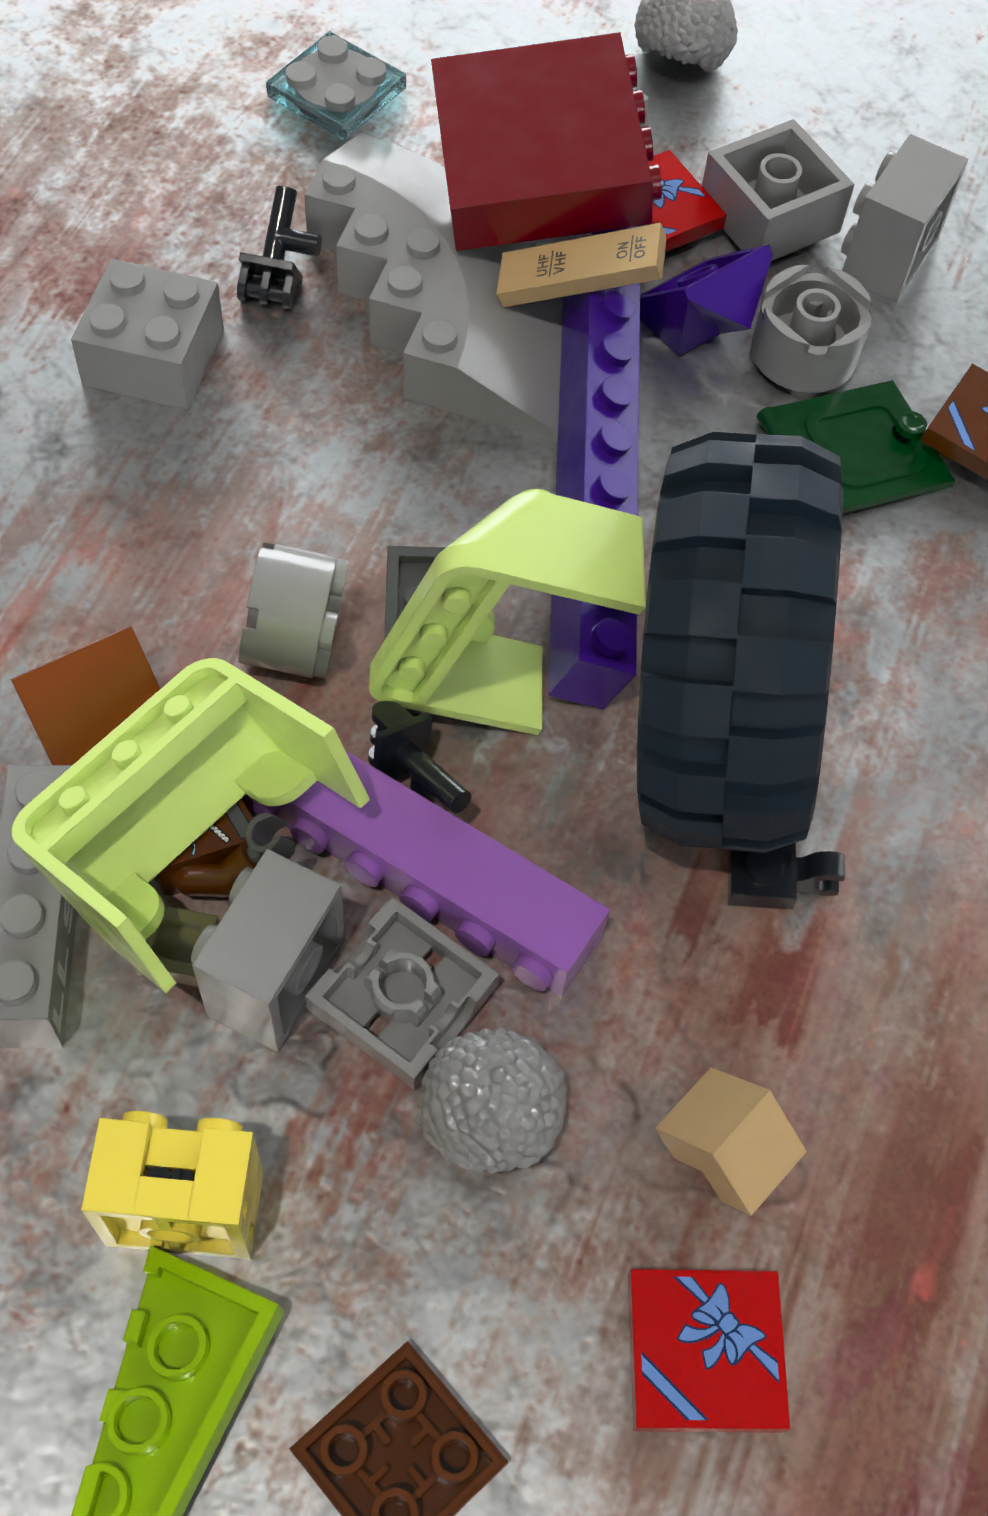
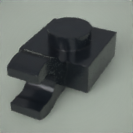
(778, 875)

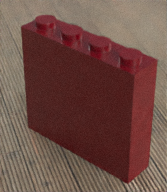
(544, 141)

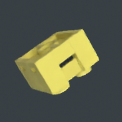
(174, 1186)

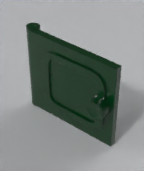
(859, 430)

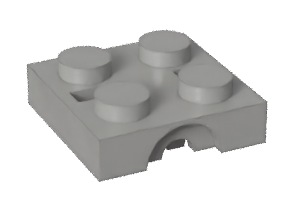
(395, 980)

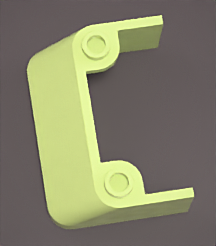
(443, 643)
(162, 785)

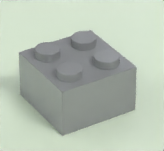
(778, 190)
(901, 216)
(148, 334)
(269, 948)

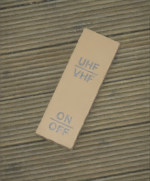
(582, 265)

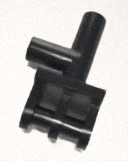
(272, 263)
(403, 749)

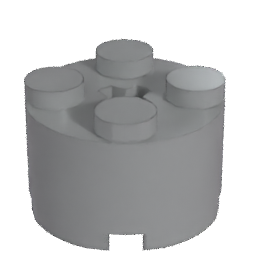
(811, 330)
(293, 610)

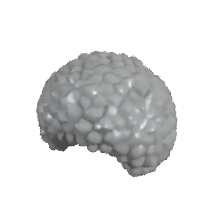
(688, 30)
(492, 1101)

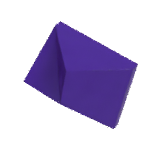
(707, 299)

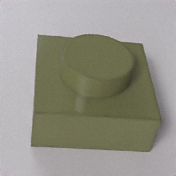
(176, 939)

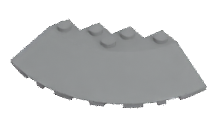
(435, 304)

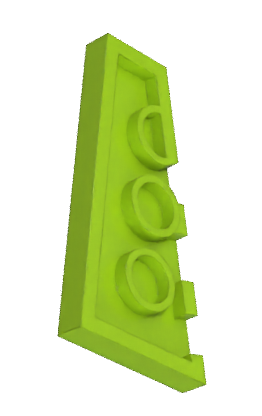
(175, 1390)

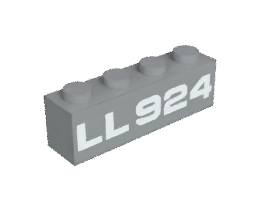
(34, 929)

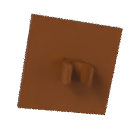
(86, 694)

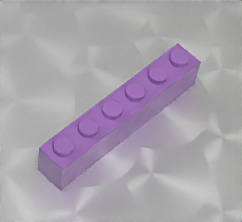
(452, 875)

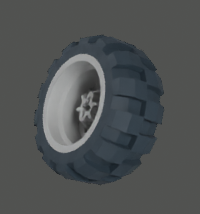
(739, 640)

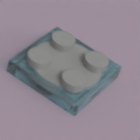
(336, 85)

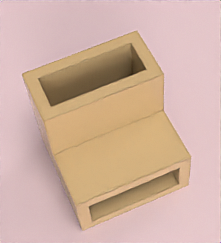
(733, 1137)

